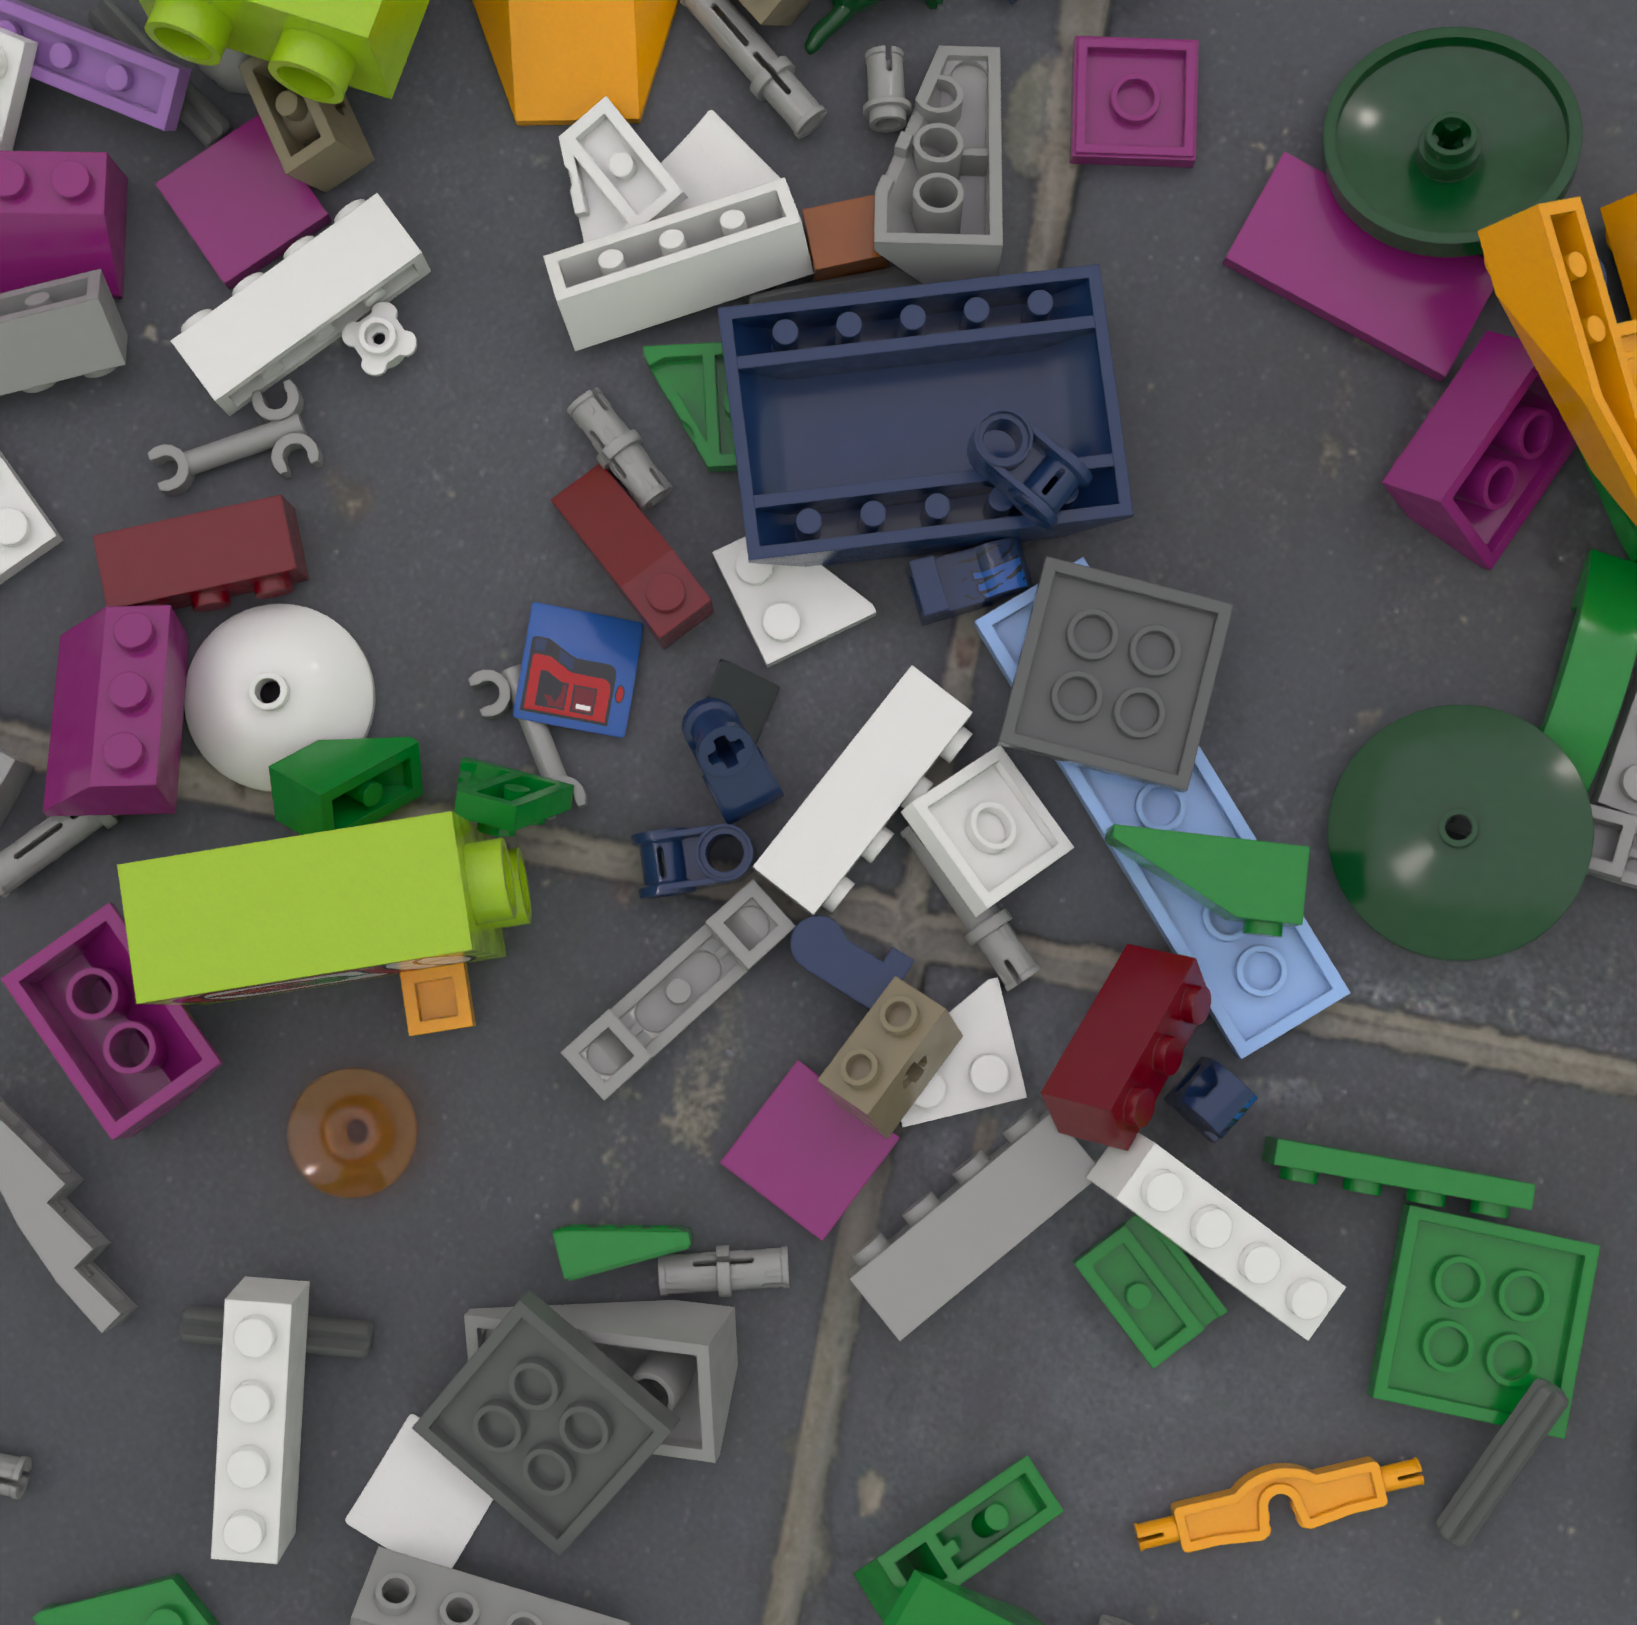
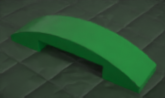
(1595, 662)

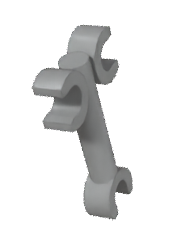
(282, 432)
(537, 734)

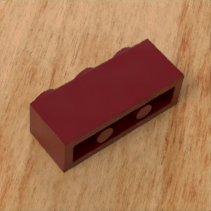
(204, 557)
(1127, 1047)

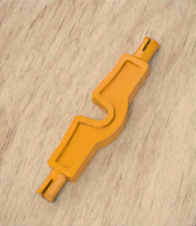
(1243, 1513)

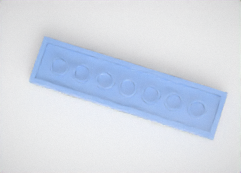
(1254, 981)

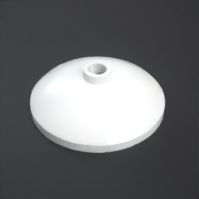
(321, 679)

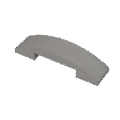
(678, 990)

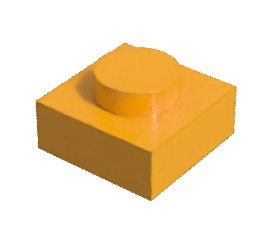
(437, 999)

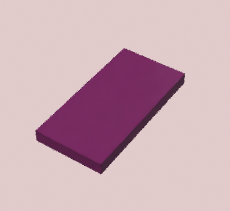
(1325, 263)

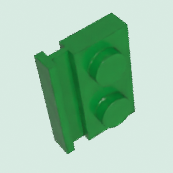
(1149, 1288)

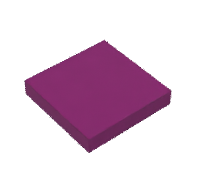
(1134, 101)
(242, 203)
(807, 1152)

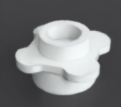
(379, 357)

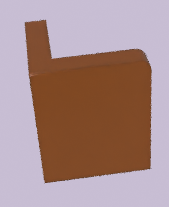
(842, 238)

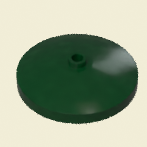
(1449, 138)
(1472, 893)

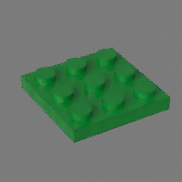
(1480, 1315)

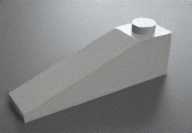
(944, 185)
(670, 1347)

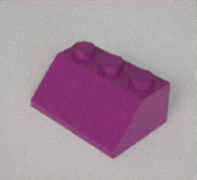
(61, 217)
(1483, 452)
(118, 714)
(119, 1054)

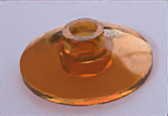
(320, 1139)

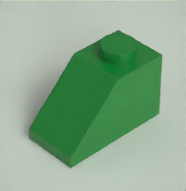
(345, 782)

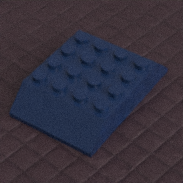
(865, 407)

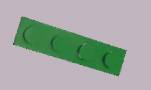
(1424, 1182)

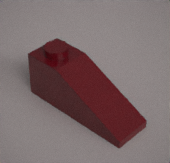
(634, 556)

